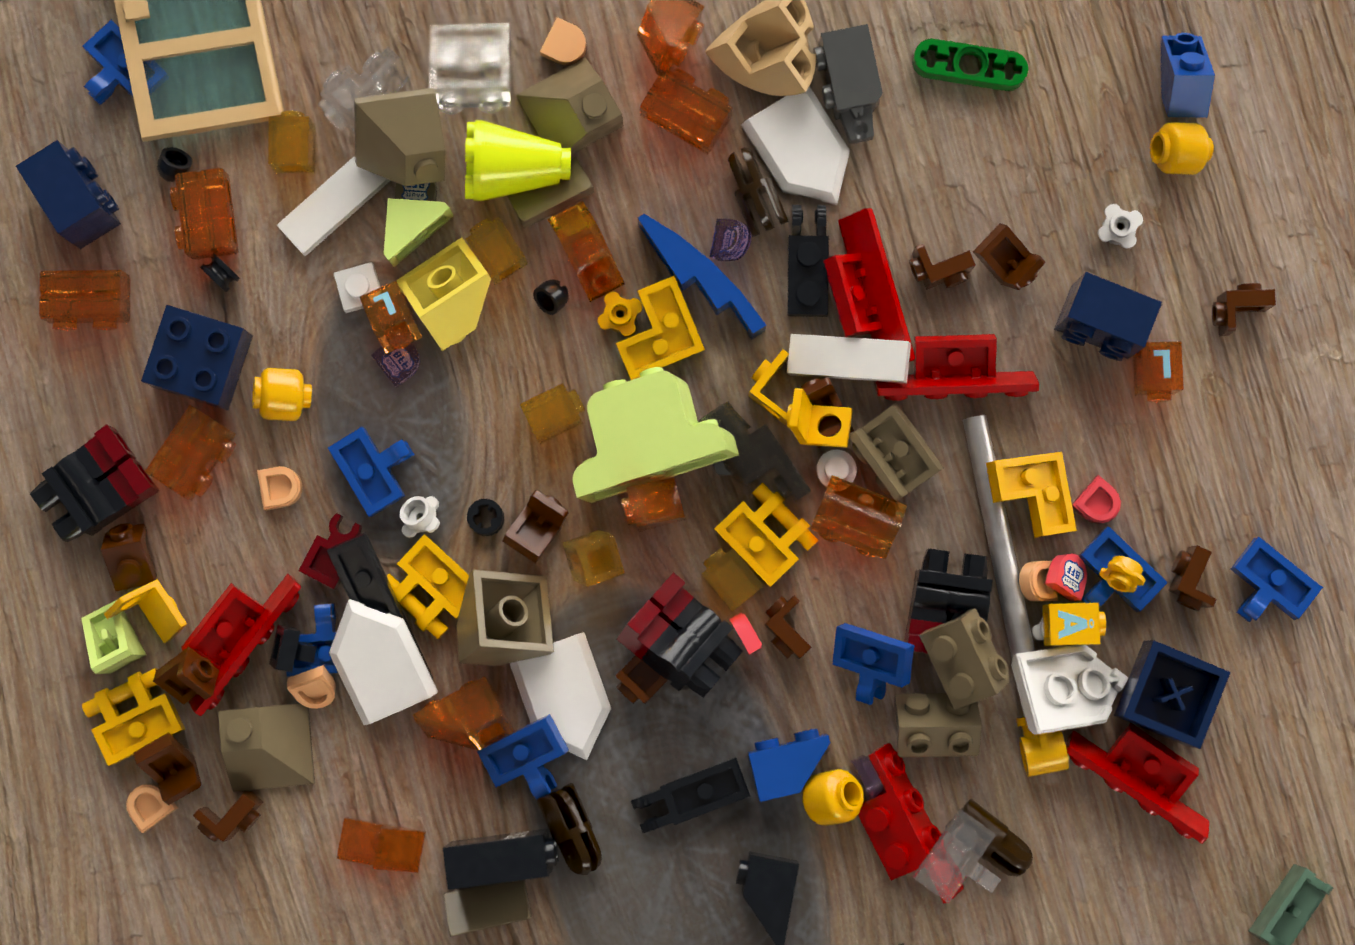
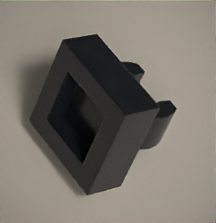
(288, 648)

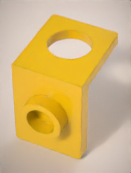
(762, 377)
(805, 418)
(156, 605)

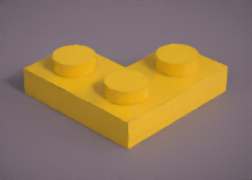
(672, 330)
(1043, 483)

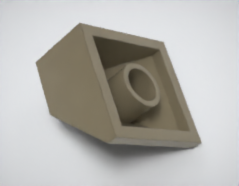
(572, 107)
(400, 136)
(504, 618)
(267, 746)

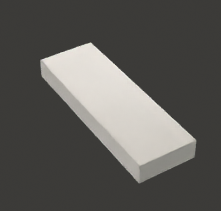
(330, 206)
(849, 358)

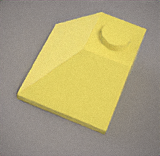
(448, 292)

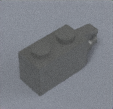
(851, 79)

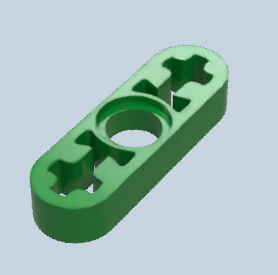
(997, 78)

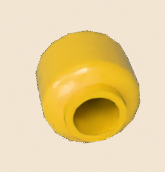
(1181, 148)
(281, 394)
(832, 797)

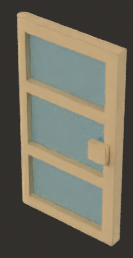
(198, 65)

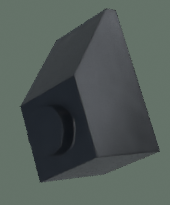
(769, 890)

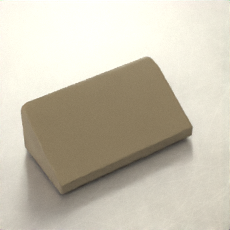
(542, 202)
(486, 906)

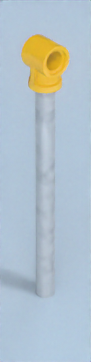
(1039, 752)

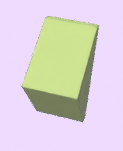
(410, 225)
(110, 641)

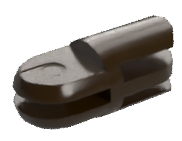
(754, 190)
(571, 829)
(1006, 850)

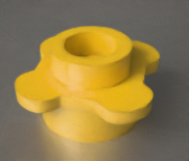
(625, 324)
(1123, 574)

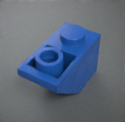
(1186, 76)
(786, 767)

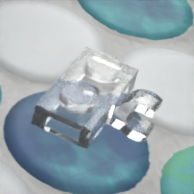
(957, 857)

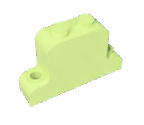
(646, 435)

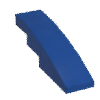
(693, 267)

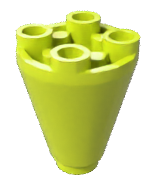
(510, 161)

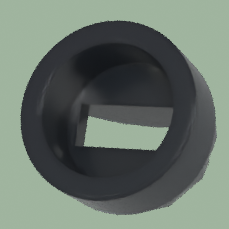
(173, 162)
(551, 296)

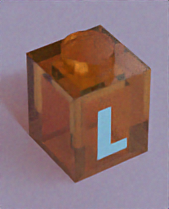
(391, 317)
(1158, 371)

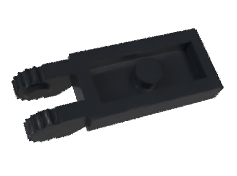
(806, 267)
(695, 794)

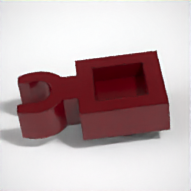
(317, 561)

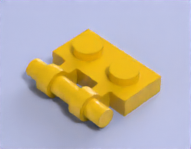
(757, 542)
(438, 576)
(137, 727)

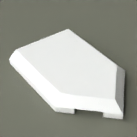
(800, 147)
(379, 663)
(1065, 688)
(568, 690)

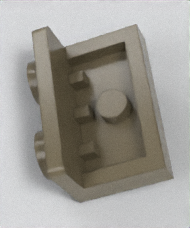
(895, 452)
(966, 659)
(933, 728)

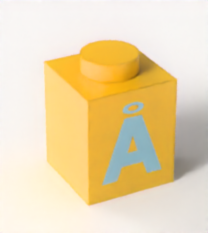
(1073, 624)

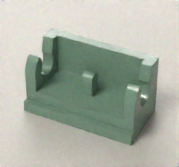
(1290, 907)

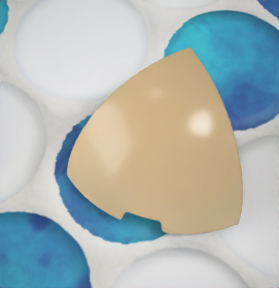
(768, 48)

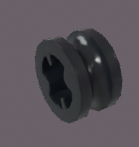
(220, 272)
(496, 523)

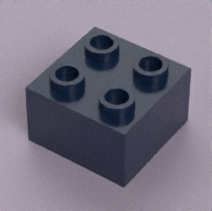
(69, 194)
(1107, 317)
(197, 357)
(1172, 694)

